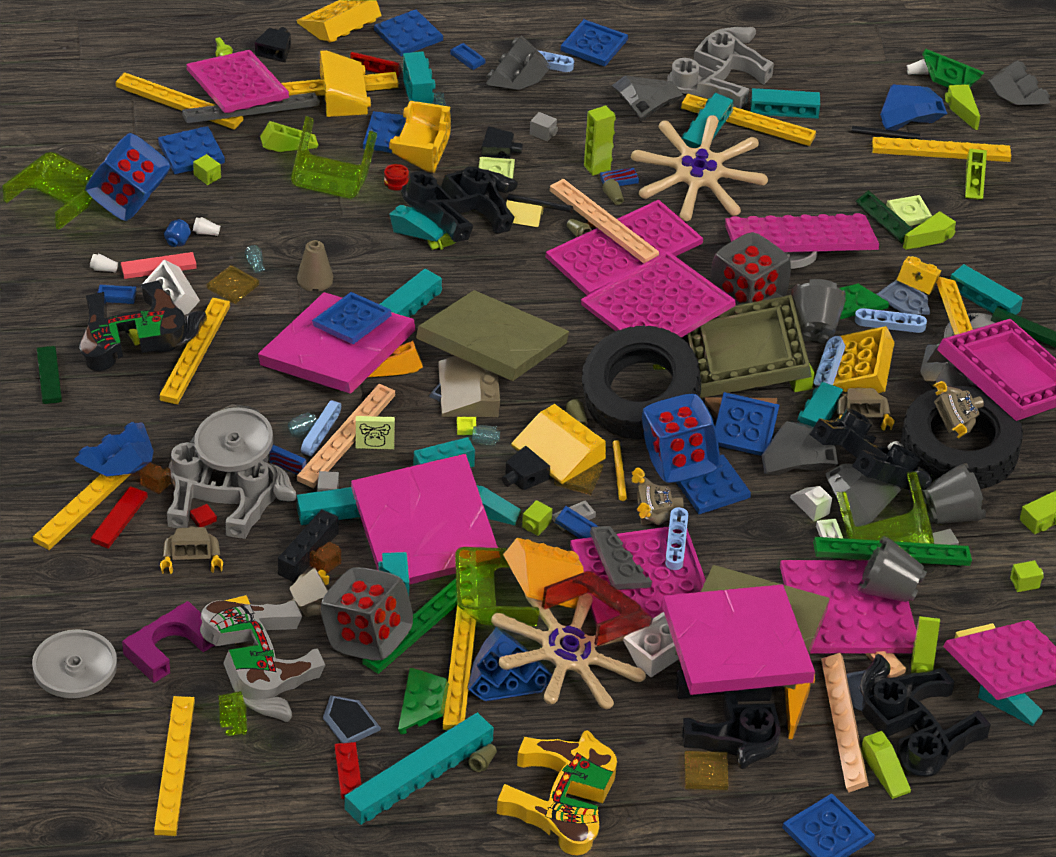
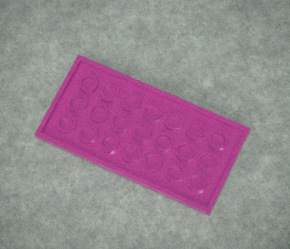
(808, 232)
(598, 260)

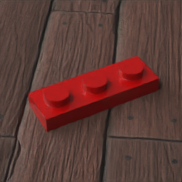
(347, 767)

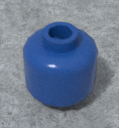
(177, 233)

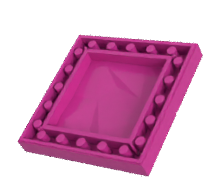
(328, 359)
(1005, 367)
(425, 513)
(737, 639)

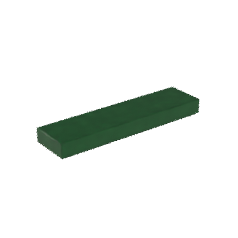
(883, 216)
(1033, 329)
(49, 375)

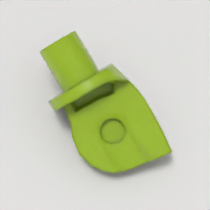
(222, 49)
(442, 242)

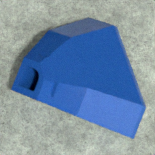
(911, 104)
(119, 453)
(492, 682)

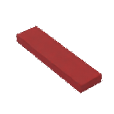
(119, 517)

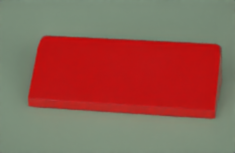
(376, 64)

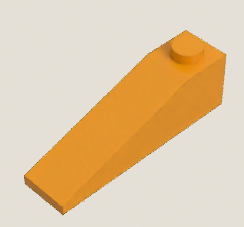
(401, 361)
(795, 704)

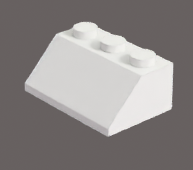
(176, 285)
(652, 646)

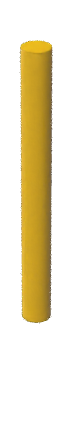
(619, 470)

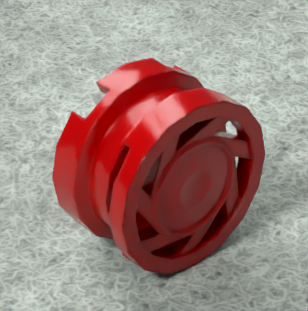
(396, 176)

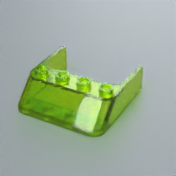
(328, 174)
(57, 178)
(908, 527)
(477, 588)

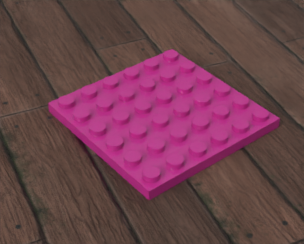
(659, 295)
(649, 552)
(853, 619)

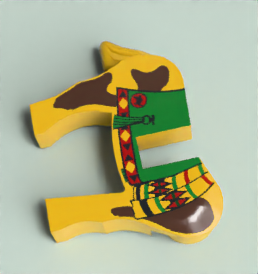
(584, 771)

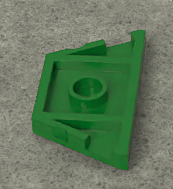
(948, 71)
(860, 297)
(423, 699)

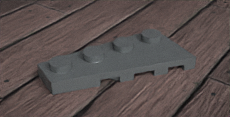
(618, 562)

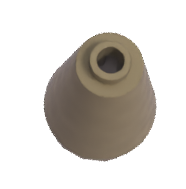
(315, 268)

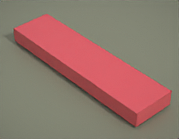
(146, 266)

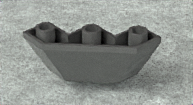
(519, 67)
(1017, 86)
(646, 94)
(938, 368)
(796, 449)
(865, 495)

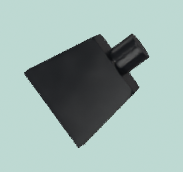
(274, 44)
(500, 144)
(526, 469)

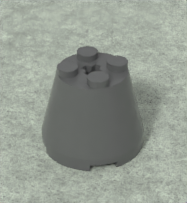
(818, 308)
(954, 497)
(892, 573)

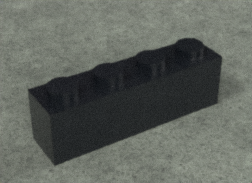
(317, 533)

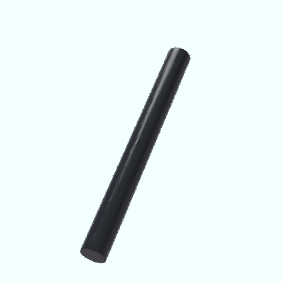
(887, 133)
(546, 204)

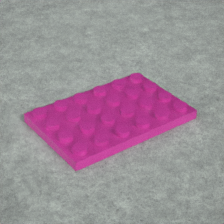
(237, 81)
(1007, 658)

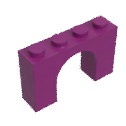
(141, 648)

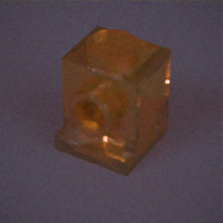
(155, 477)
(326, 557)

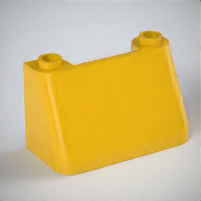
(343, 85)
(423, 135)

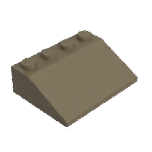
(467, 389)

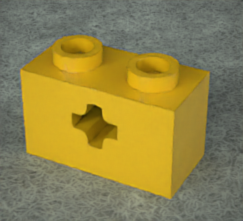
(910, 274)

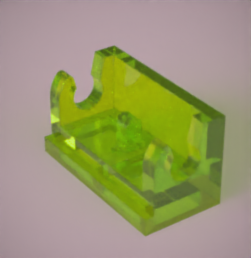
(233, 713)

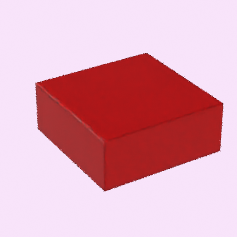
(203, 516)

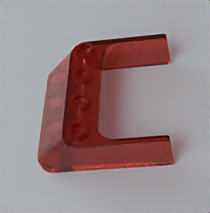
(632, 616)

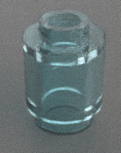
(301, 424)
(486, 434)

